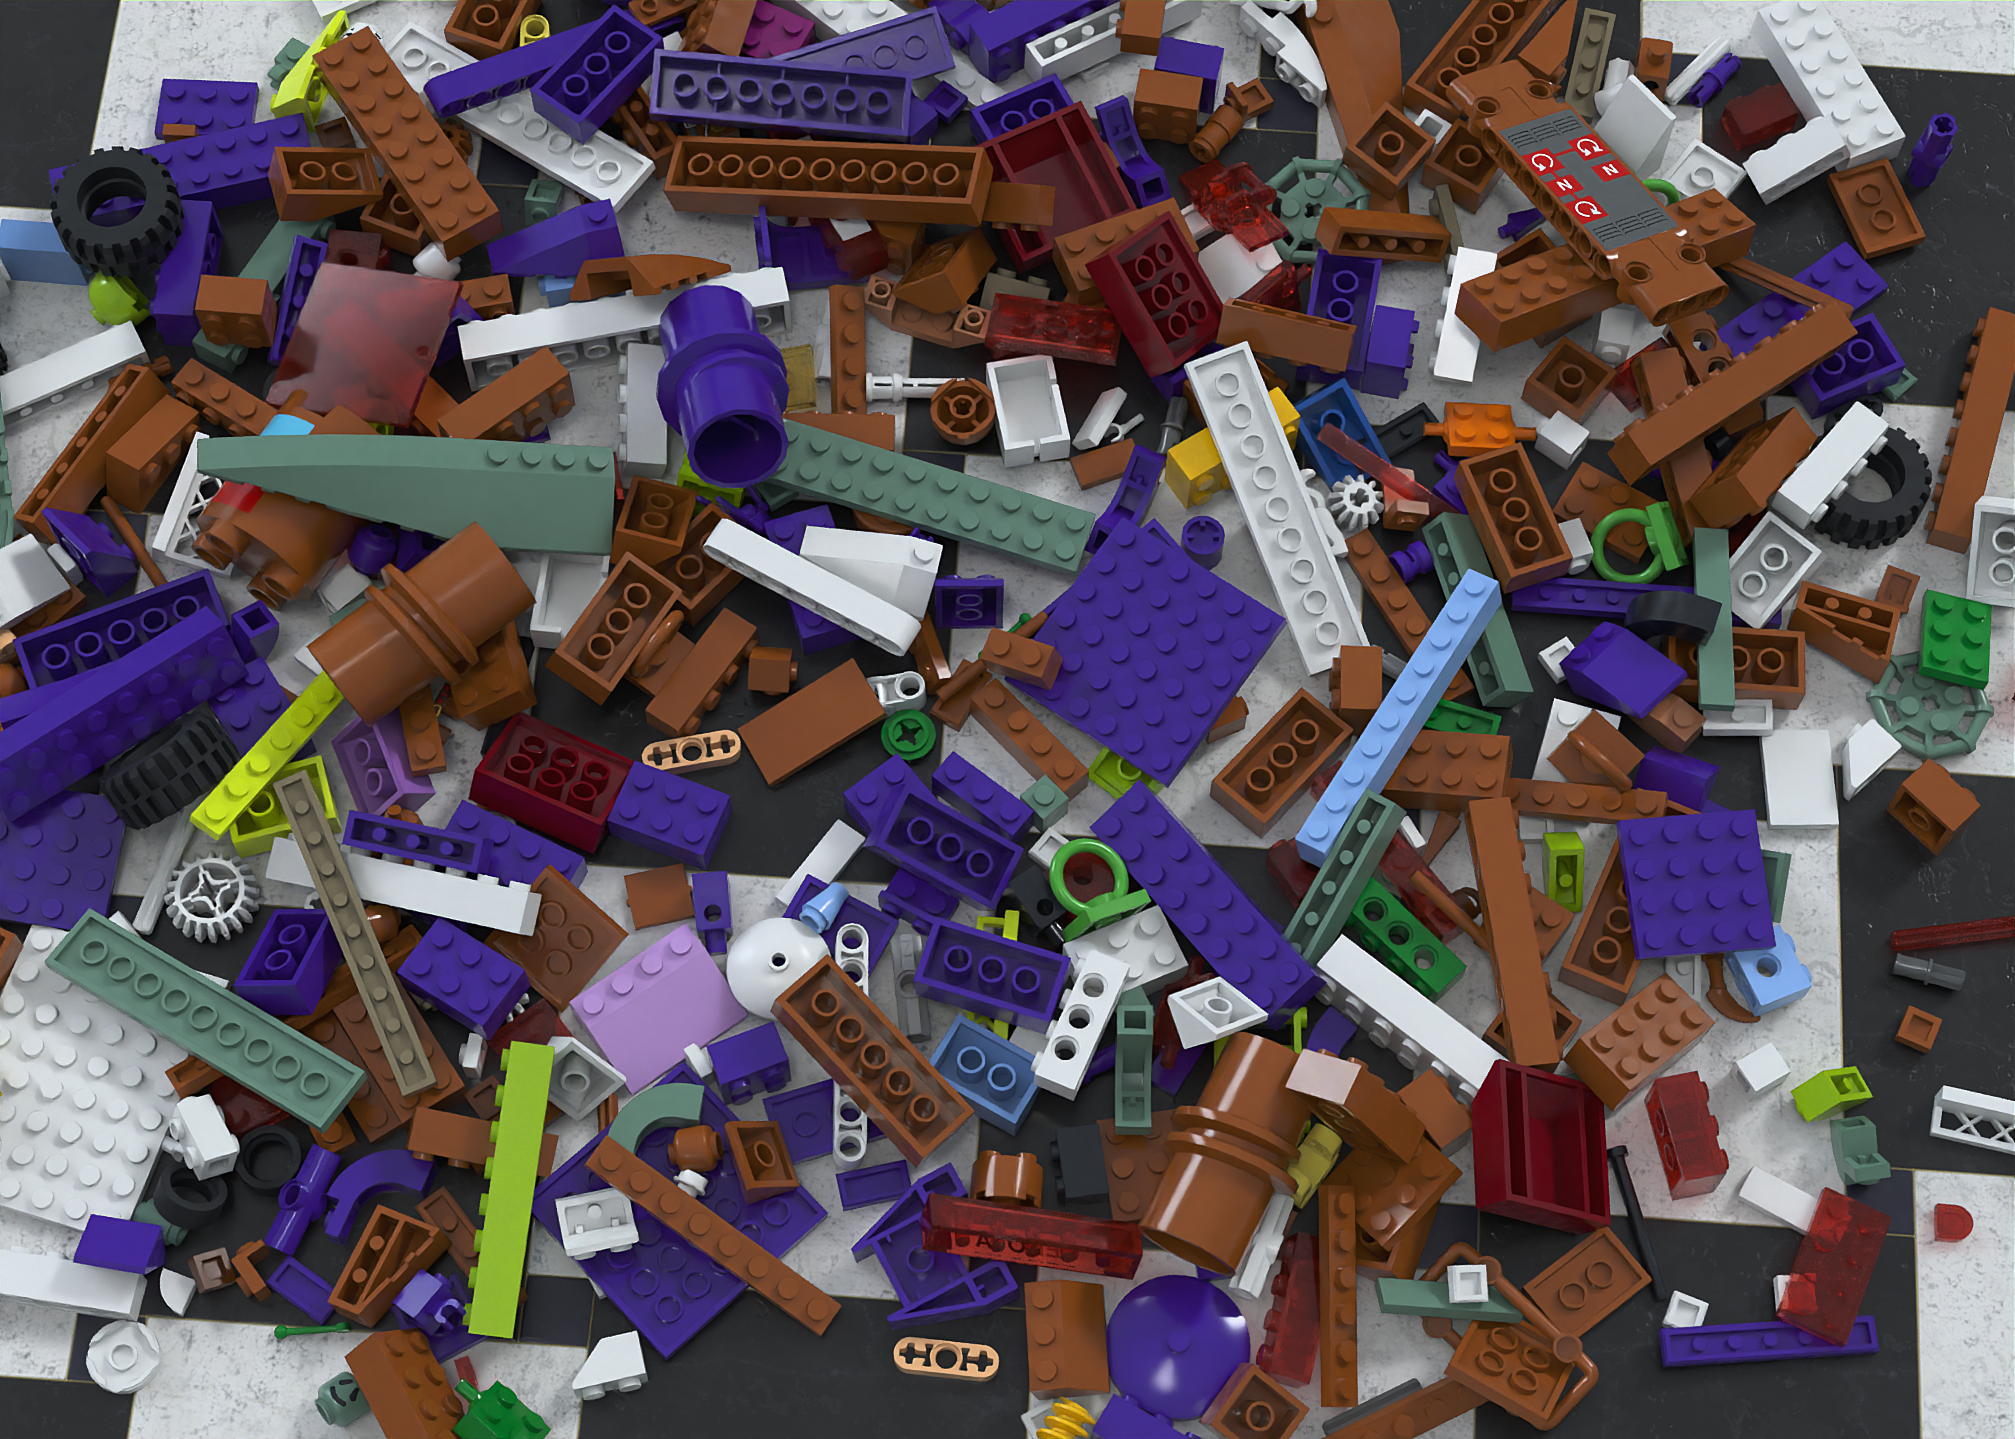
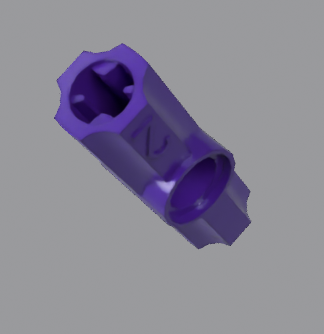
(1932, 150)
(302, 1200)

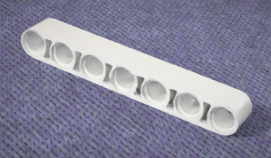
(812, 587)
(845, 1131)

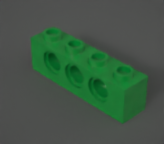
(1420, 943)

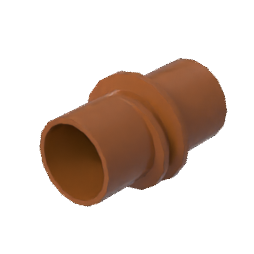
(422, 624)
(1228, 1157)

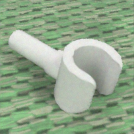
(1123, 429)

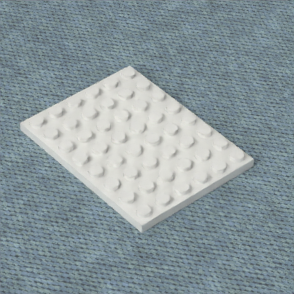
(78, 1096)

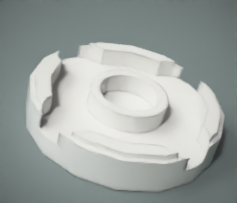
(123, 1357)

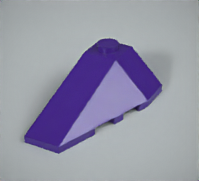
(559, 243)

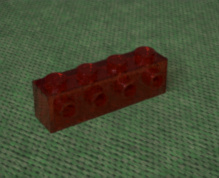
(1295, 1314)

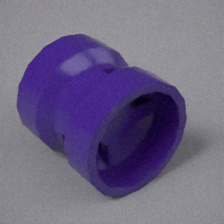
(1412, 561)

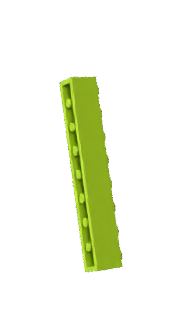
(511, 1189)

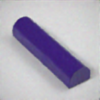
(300, 274)

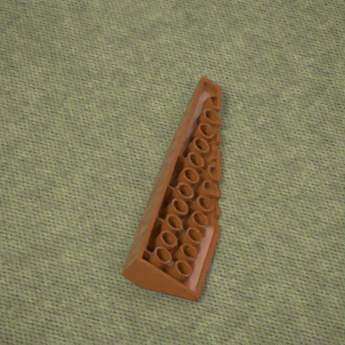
(1361, 69)

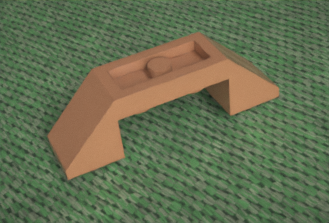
(944, 329)

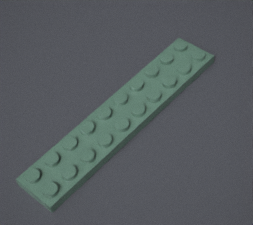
(933, 498)
(207, 1020)

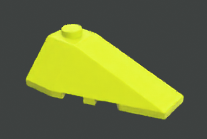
(302, 88)

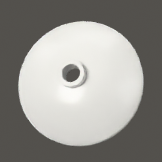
(750, 966)

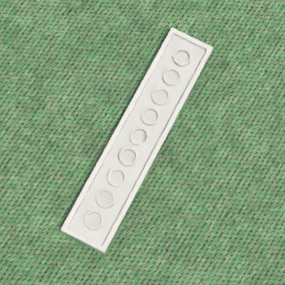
(596, 169)
(1276, 505)

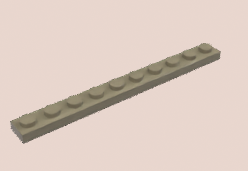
(355, 935)

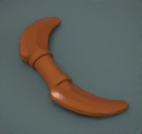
(1718, 993)

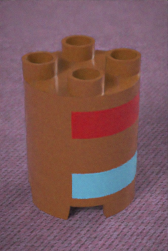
(273, 536)

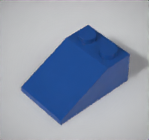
(1340, 408)

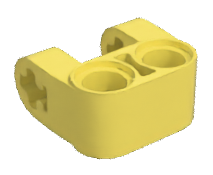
(1318, 1156)

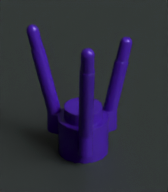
(749, 516)

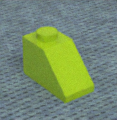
(1563, 869)
(1830, 1093)

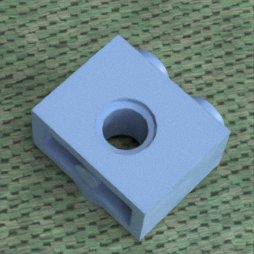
(1788, 981)

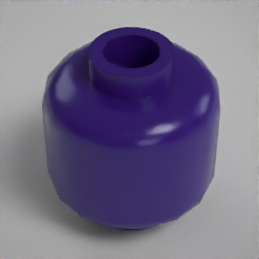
(372, 549)

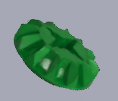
(913, 722)

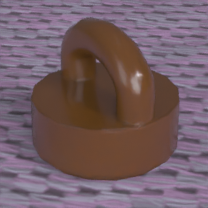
(1461, 896)

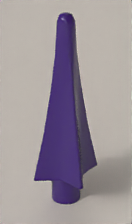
(1520, 223)

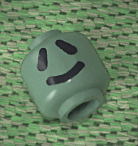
(341, 1400)

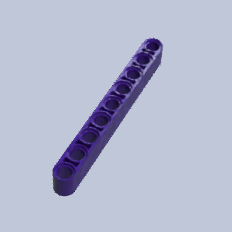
(512, 70)

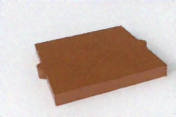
(659, 896)

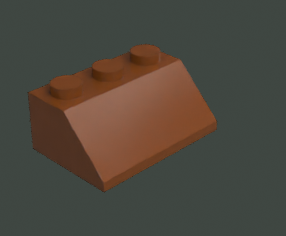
(947, 272)
(653, 521)
(1404, 1257)
(1066, 1339)

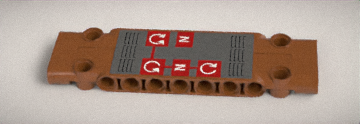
(1587, 193)

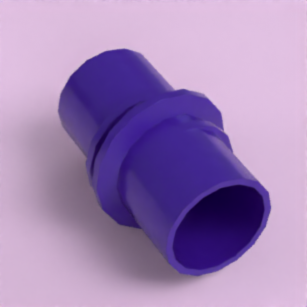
(722, 387)

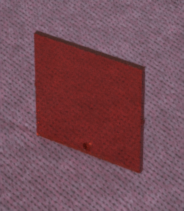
(366, 342)

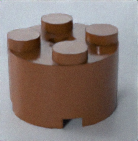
(1007, 1179)

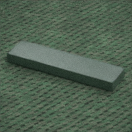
(1432, 1300)

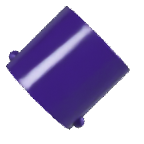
(1203, 541)

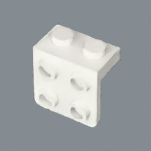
(596, 1223)

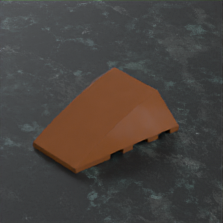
(642, 274)

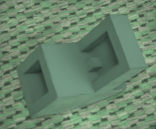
(1857, 1151)

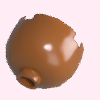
(963, 411)

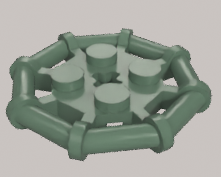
(1312, 193)
(1922, 723)

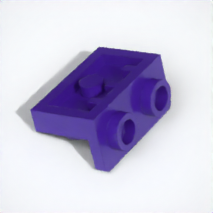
(916, 902)

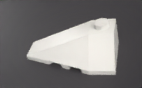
(882, 564)

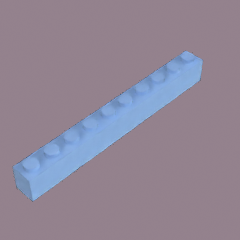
(1402, 712)

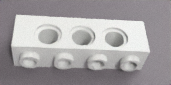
(1067, 1075)

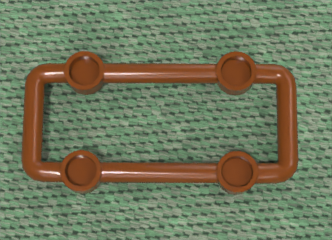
(1566, 1346)

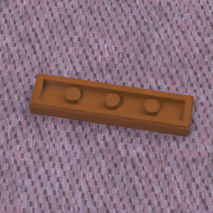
(444, 1213)

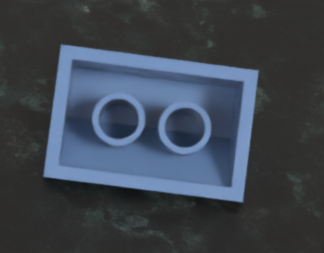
(987, 1073)

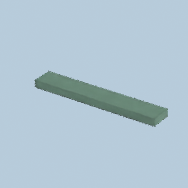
(1712, 581)

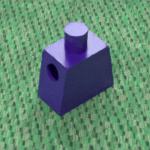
(711, 898)

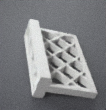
(177, 514)

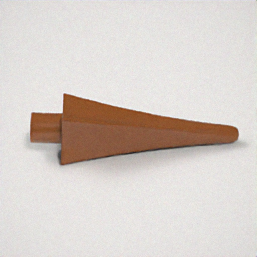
(1444, 828)

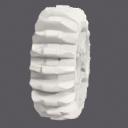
(182, 906)

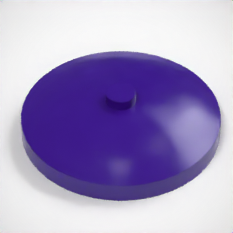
(1175, 1345)

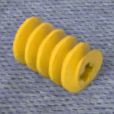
(1067, 1421)

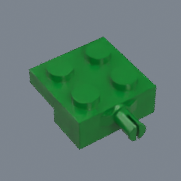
(497, 1415)

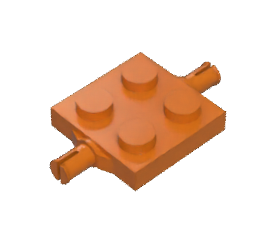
(1477, 428)

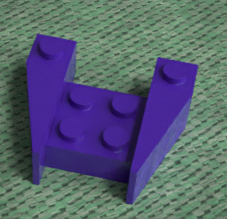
(931, 1283)

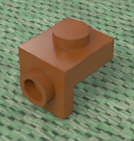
(1248, 99)
(1897, 588)
(250, 1281)

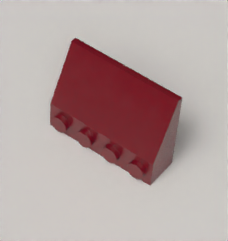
(1158, 294)
(551, 781)

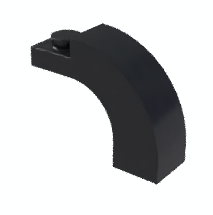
(1672, 615)

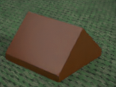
(760, 1159)

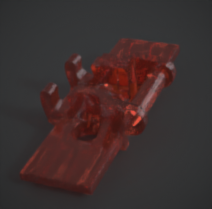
(1224, 204)

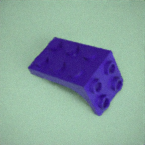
(799, 253)

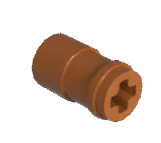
(1216, 133)

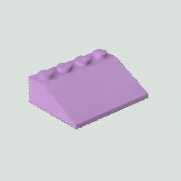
(658, 1008)

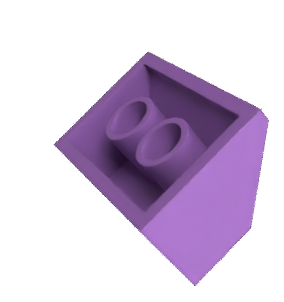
(379, 766)

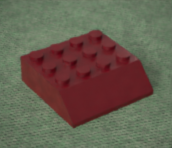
(1065, 154)
(1540, 1149)

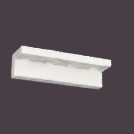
(1977, 1106)

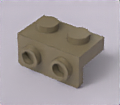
(1006, 283)

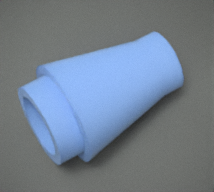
(823, 908)

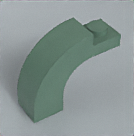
(1133, 1069)
(657, 1108)

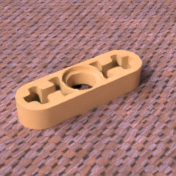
(703, 762)
(920, 1345)

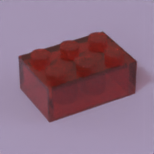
(1686, 1135)

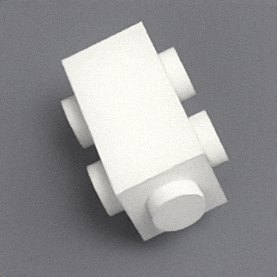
(204, 1136)

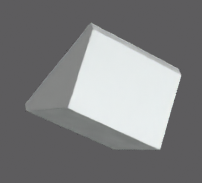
(1212, 1012)
(580, 1078)

